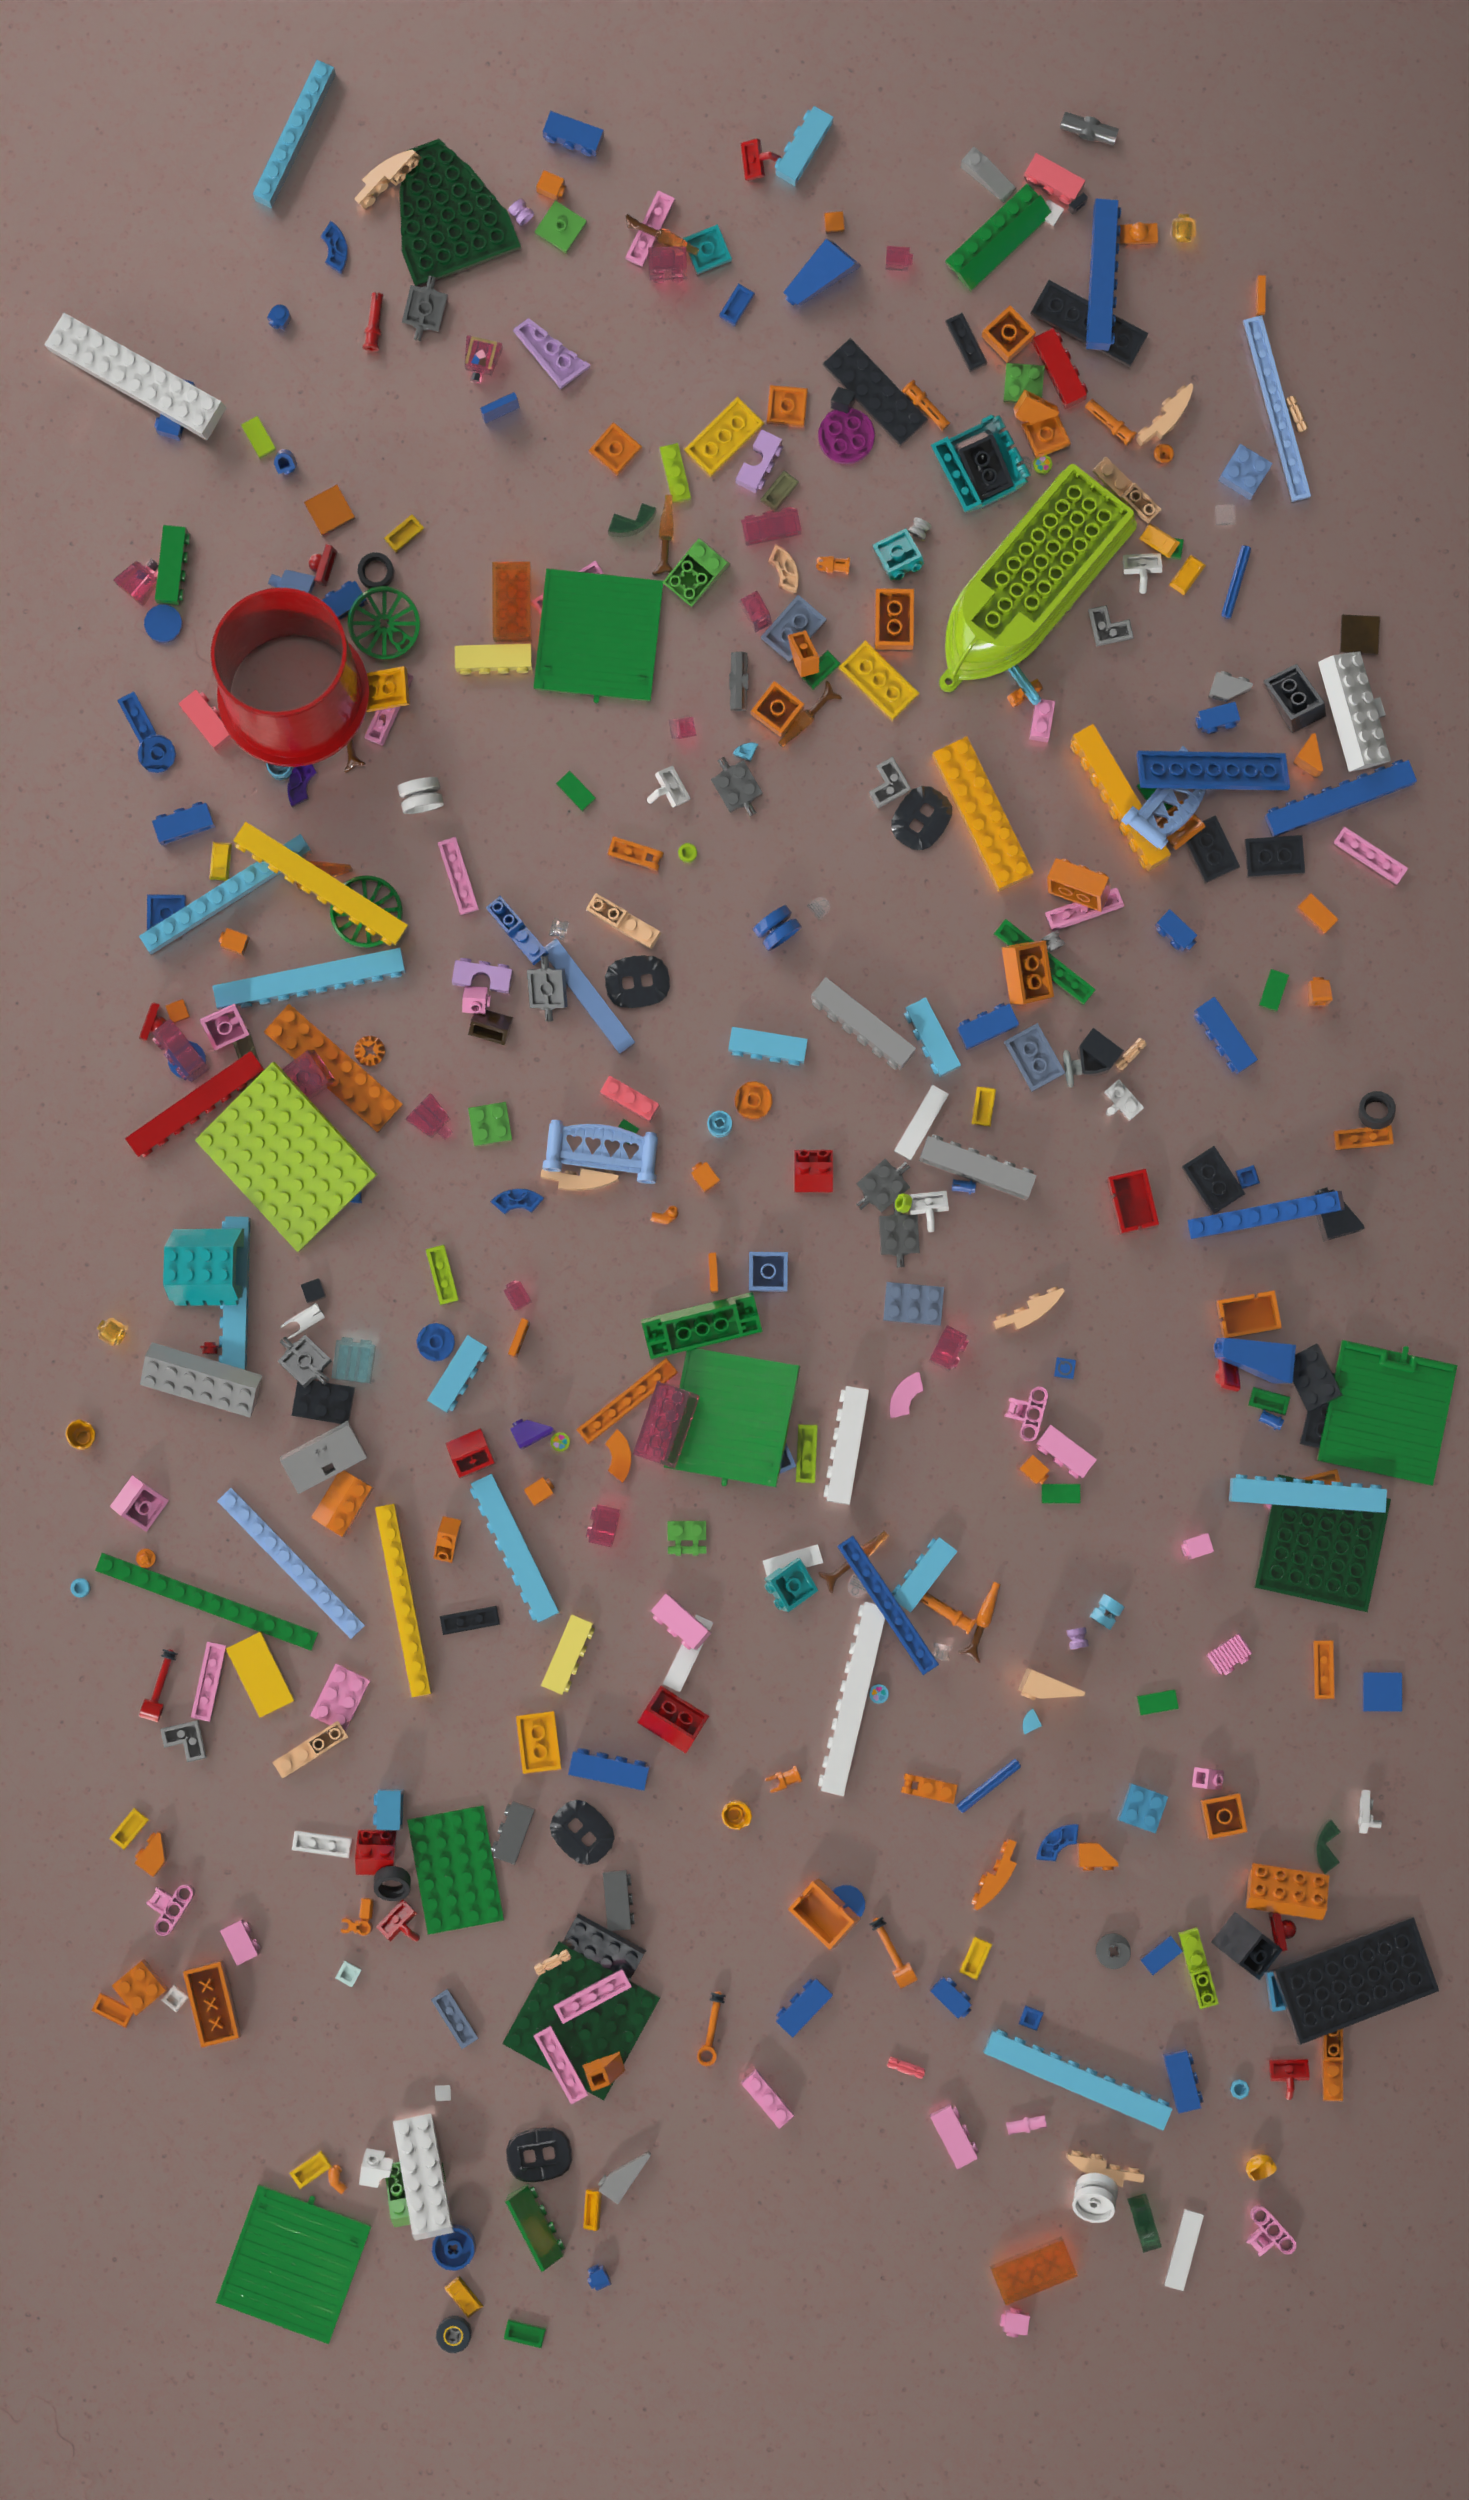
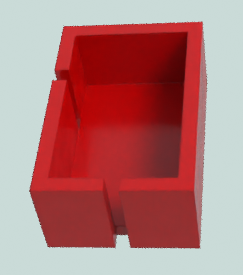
(1133, 1201)

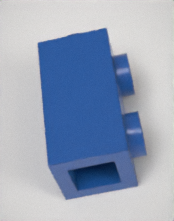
(1218, 717)
(1176, 930)
(947, 1994)

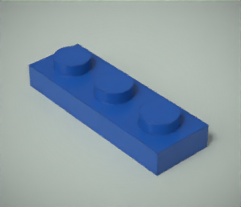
(136, 716)

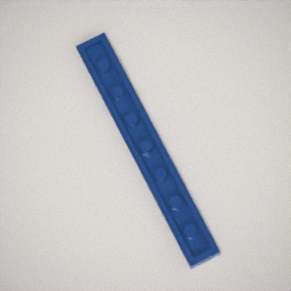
(887, 1605)

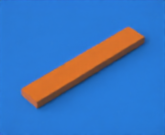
(626, 1401)

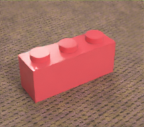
(1054, 179)
(205, 718)
(629, 1098)

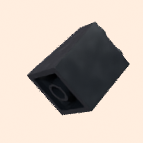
(1337, 1223)
(1247, 1946)

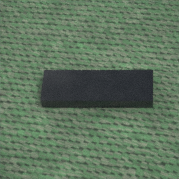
(966, 342)
(469, 1620)

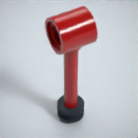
(152, 1708)

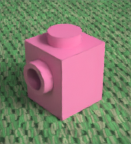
(475, 1000)
(1208, 1778)
(1015, 2322)

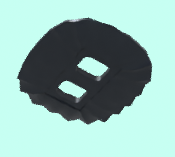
(933, 825)
(638, 995)
(592, 1822)
(536, 2140)

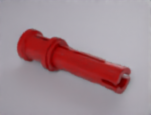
(373, 331)

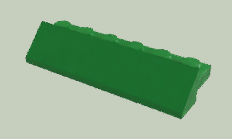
(999, 237)
(701, 1325)

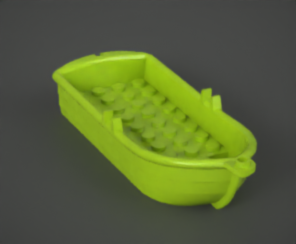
(1034, 577)

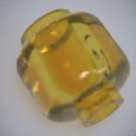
(1183, 228)
(111, 1331)

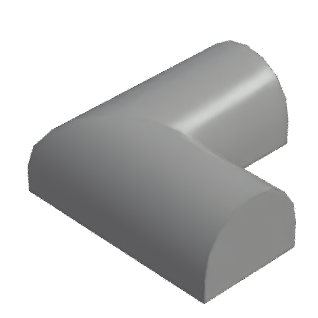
(1108, 632)
(894, 785)
(187, 1734)

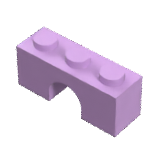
(753, 476)
(499, 976)

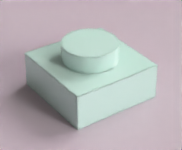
(348, 1973)

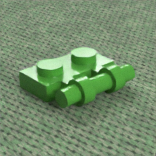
(686, 1531)

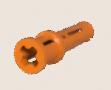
(921, 396)
(1117, 427)
(956, 1617)

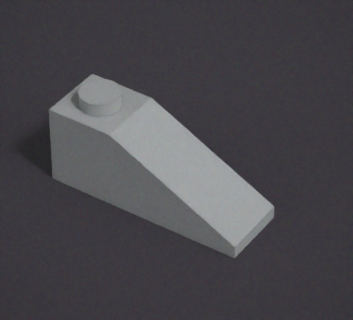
(987, 174)
(618, 2181)

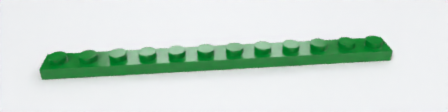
(206, 1601)

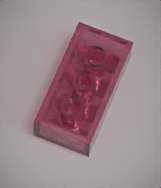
(666, 1425)

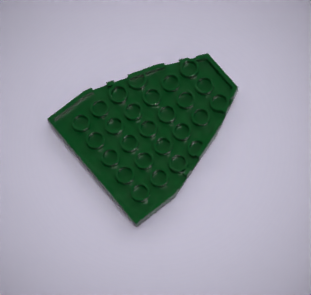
(449, 217)

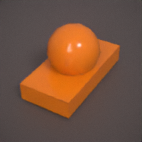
(1138, 233)

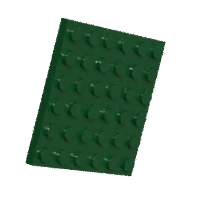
(1321, 1553)
(589, 2036)

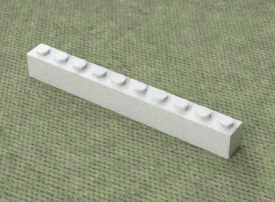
(853, 1700)

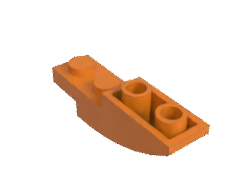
(991, 1883)
(1332, 2066)

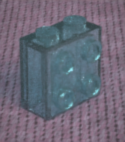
(353, 1360)

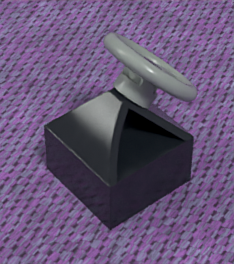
(1095, 1057)

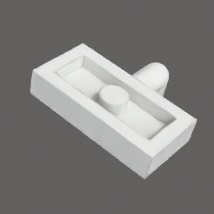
(1142, 565)
(671, 786)
(1123, 1101)
(928, 1204)
(1365, 1818)

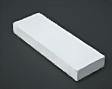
(809, 1556)
(322, 1844)

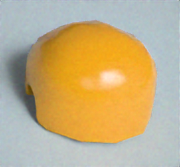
(80, 1434)
(736, 1815)
(1260, 2167)

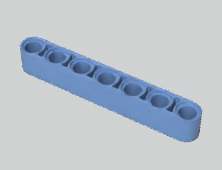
(589, 997)

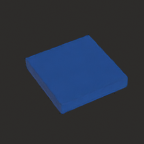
(499, 407)
(163, 906)
(1382, 1691)

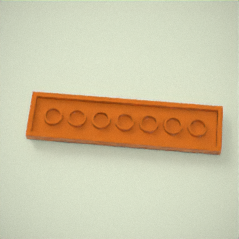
(352, 1083)

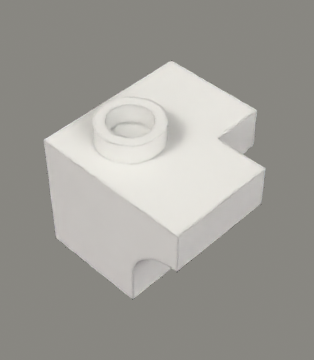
(374, 2168)

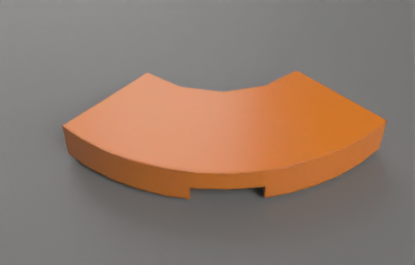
(620, 1454)

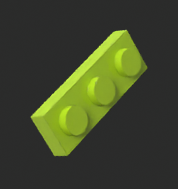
(675, 473)
(442, 1274)
(806, 1453)

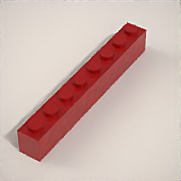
(194, 1104)

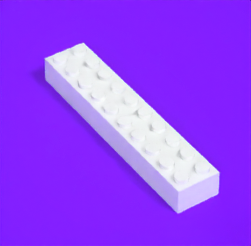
(135, 376)

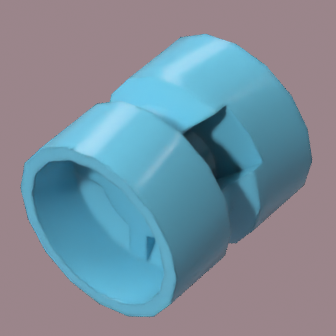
(279, 772)
(719, 1124)
(1107, 1604)

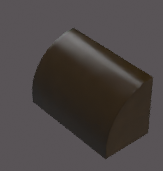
(491, 1026)

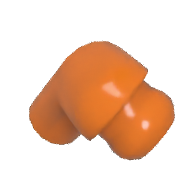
(667, 1217)
(334, 2179)

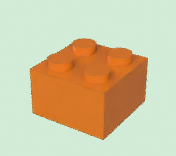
(1008, 334)
(777, 709)
(1223, 1815)
(140, 1987)

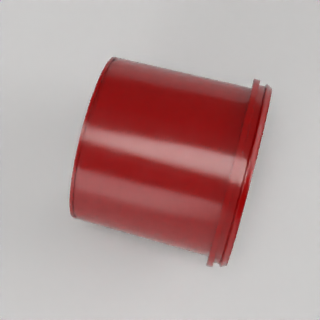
(300, 734)

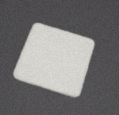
(443, 2093)

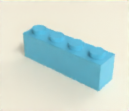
(803, 147)
(932, 1037)
(767, 1045)
(457, 1374)
(925, 1573)

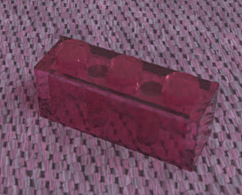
(771, 526)

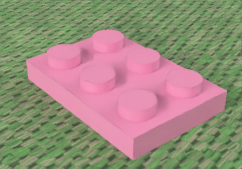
(340, 1697)

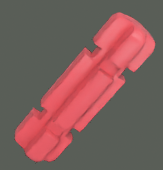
(905, 2067)

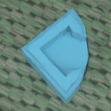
(746, 751)
(1030, 1722)

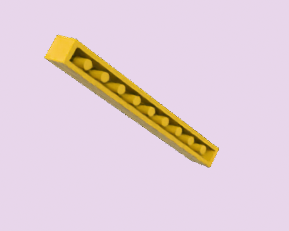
(320, 883)
(403, 1600)

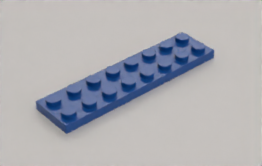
(1213, 770)

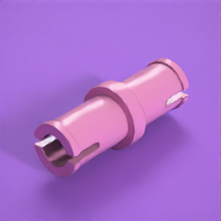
(1026, 2125)

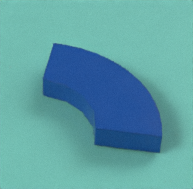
(336, 246)
(516, 1199)
(1056, 1841)

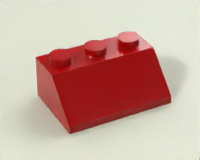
(673, 1719)

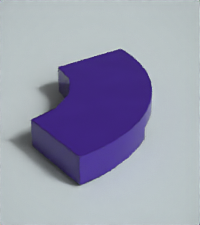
(299, 783)

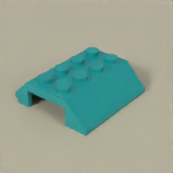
(956, 474)
(202, 1266)

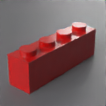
(1059, 368)

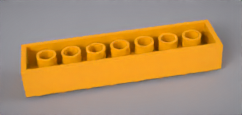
(1115, 792)
(982, 814)

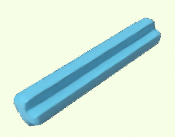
(1024, 683)

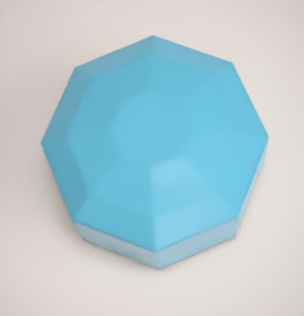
(1239, 2089)

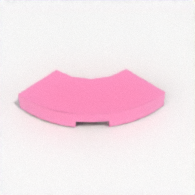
(904, 1394)

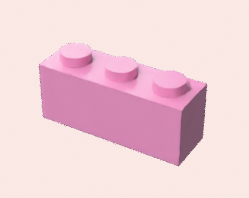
(1065, 1452)
(680, 1622)
(767, 2098)
(954, 2136)

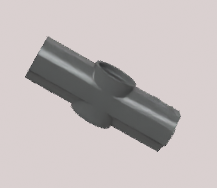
(1089, 128)
(738, 681)

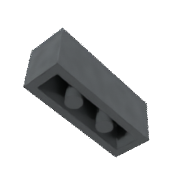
(512, 1832)
(618, 1900)

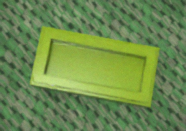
(258, 437)

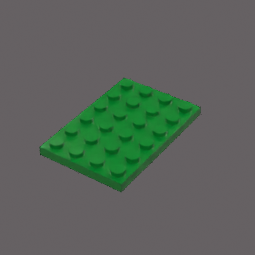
(455, 1870)

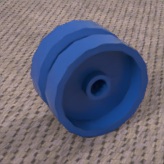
(777, 927)
(454, 2259)

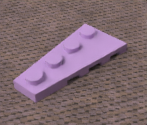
(555, 359)

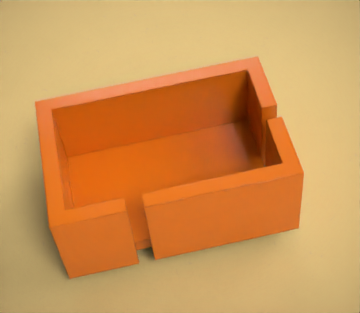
(1248, 1315)
(824, 1914)

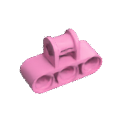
(1022, 1412)
(164, 1904)
(1266, 2239)

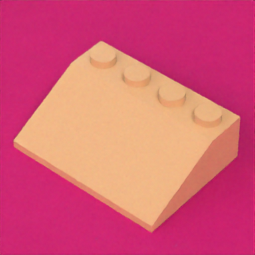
(1042, 1687)

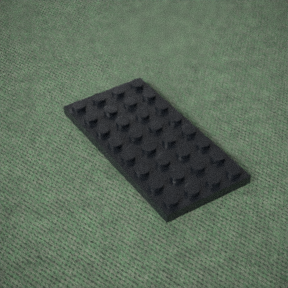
(1355, 1980)

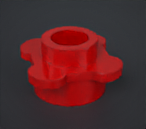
(209, 1348)

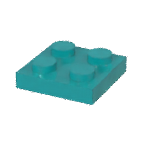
(712, 250)

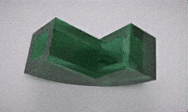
(626, 527)
(1324, 1857)
(1144, 2223)

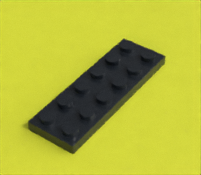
(1070, 314)
(875, 392)

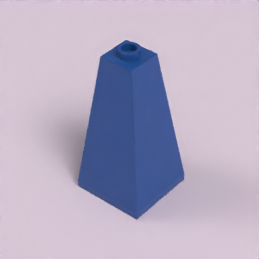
(821, 271)
(1263, 1359)

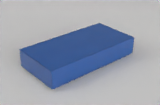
(736, 304)
(1161, 1955)

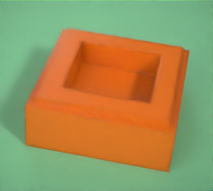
(834, 222)
(177, 1011)

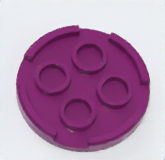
(846, 436)

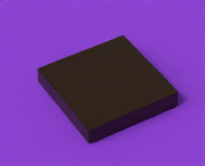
(1359, 634)

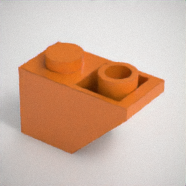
(447, 1539)
(1094, 1855)
(153, 1856)
(604, 2071)

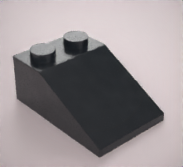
(984, 464)
(1295, 698)

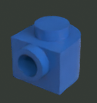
(279, 317)
(285, 462)
(598, 2277)

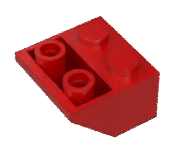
(813, 1170)
(470, 1453)
(374, 1851)

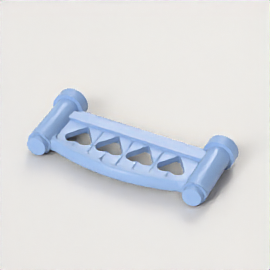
(1145, 823)
(560, 1153)

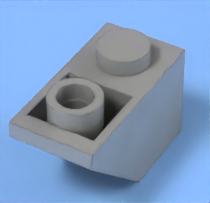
(1228, 688)

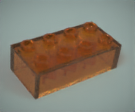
(511, 601)
(1033, 2271)

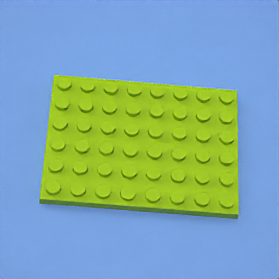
(286, 1156)

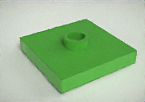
(560, 226)

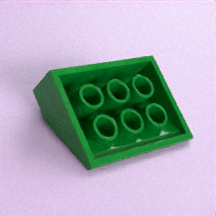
(534, 2226)

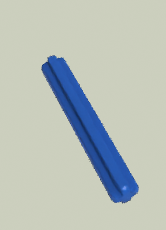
(1236, 581)
(989, 1785)

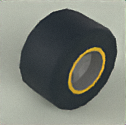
(453, 2334)

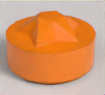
(1163, 453)
(146, 1558)

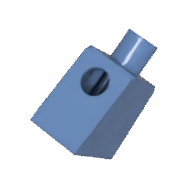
(293, 580)

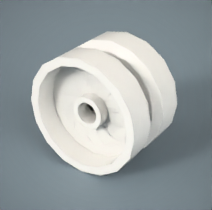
(420, 795)
(1095, 2197)

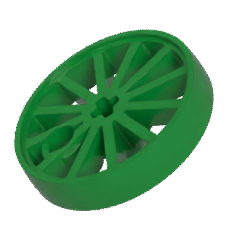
(390, 629)
(364, 879)

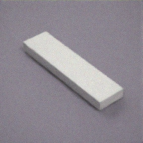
(921, 1122)
(684, 1661)
(1183, 2250)

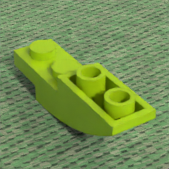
(1198, 1968)

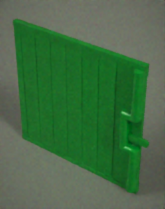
(598, 635)
(1388, 1412)
(738, 1417)
(293, 2264)

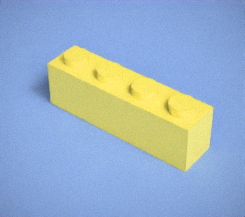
(493, 658)
(567, 1654)

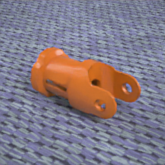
(832, 564)
(786, 1778)

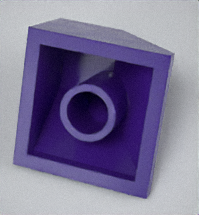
(529, 1432)

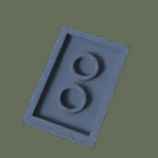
(795, 618)
(1034, 1057)
(913, 1303)

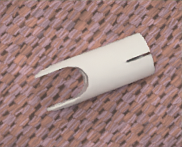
(306, 1318)

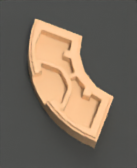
(786, 568)

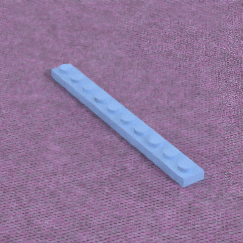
(1276, 408)
(291, 1563)

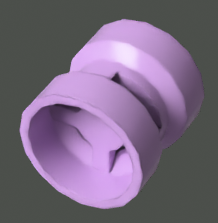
(521, 212)
(1077, 1636)

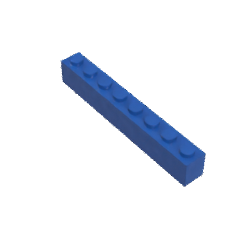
(1102, 274)
(1340, 798)
(1266, 1214)

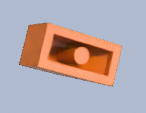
(1034, 408)
(804, 653)
(1319, 992)

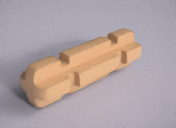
(1296, 413)
(1131, 1053)
(552, 1962)

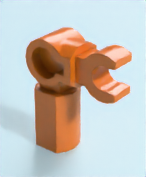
(1018, 696)
(364, 1926)

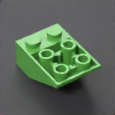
(696, 572)
(396, 2197)

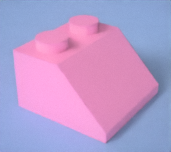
(224, 1026)
(139, 1503)

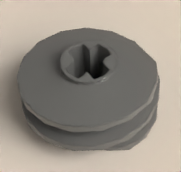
(1103, 1953)

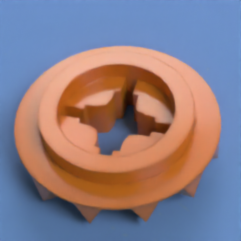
(378, 1049)

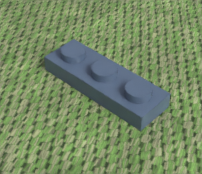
(454, 2018)

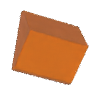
(1309, 757)

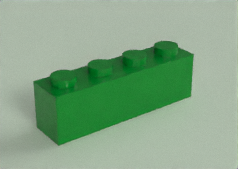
(171, 565)

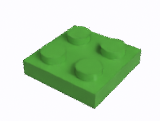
(1021, 378)
(490, 1124)

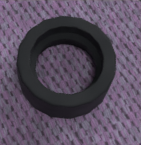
(379, 557)
(1374, 1123)
(392, 1873)

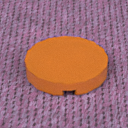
(753, 1100)

